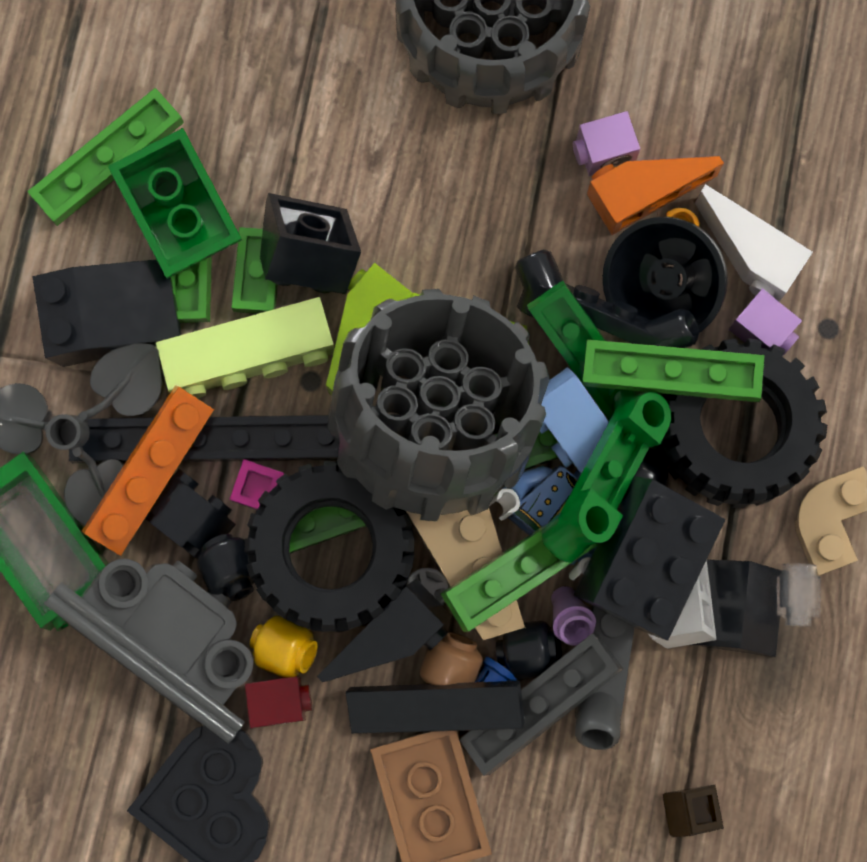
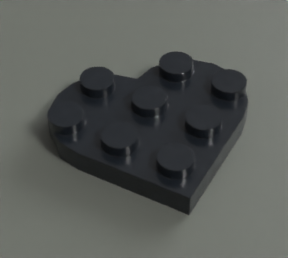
(206, 801)

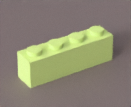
(247, 348)

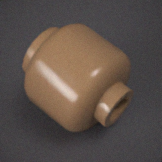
(451, 661)

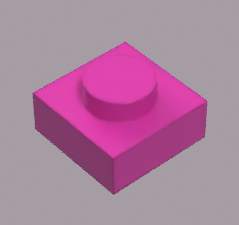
(252, 483)

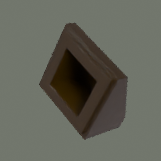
(692, 811)

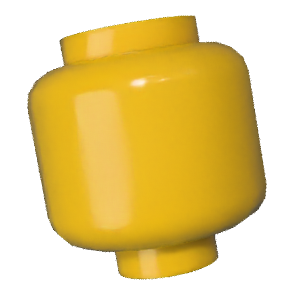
(283, 647)

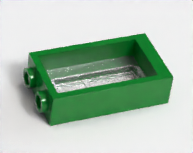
(41, 541)

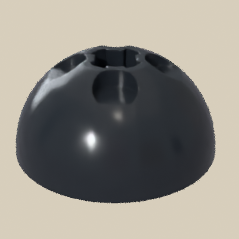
(639, 276)

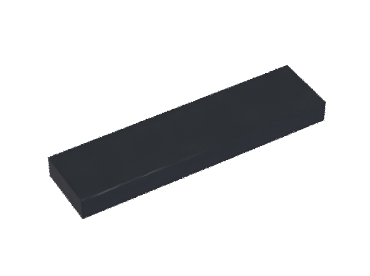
(435, 707)

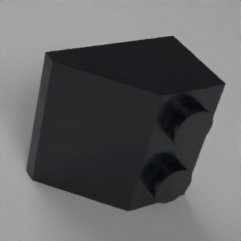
(308, 244)

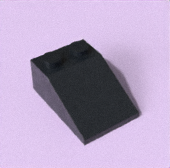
(103, 308)

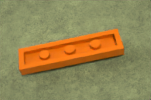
(147, 470)

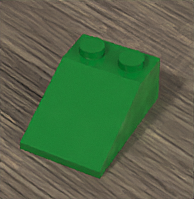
(174, 203)

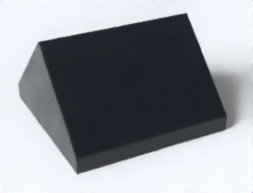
(744, 607)

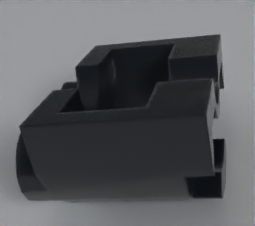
(188, 516)

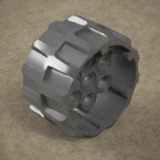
(515, 71)
(449, 354)

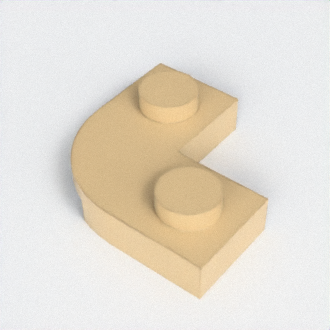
(821, 519)

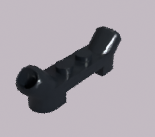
(676, 329)

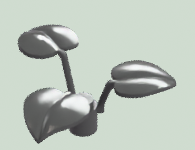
(126, 378)

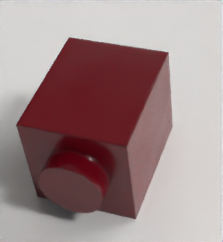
(277, 701)

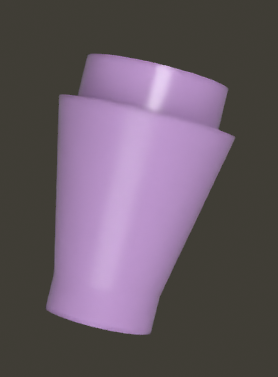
(571, 617)

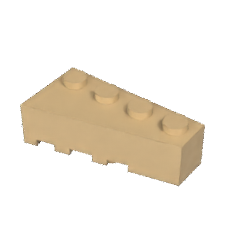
(461, 546)

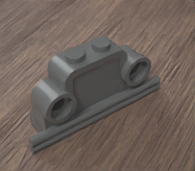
(165, 635)

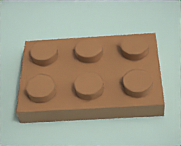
(431, 799)

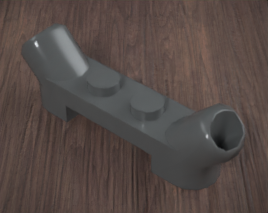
(600, 714)

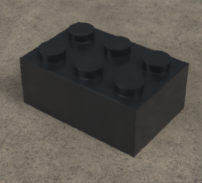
(650, 558)

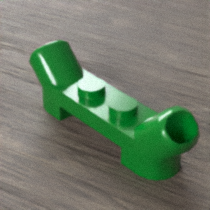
(591, 508)

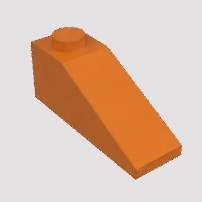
(642, 187)

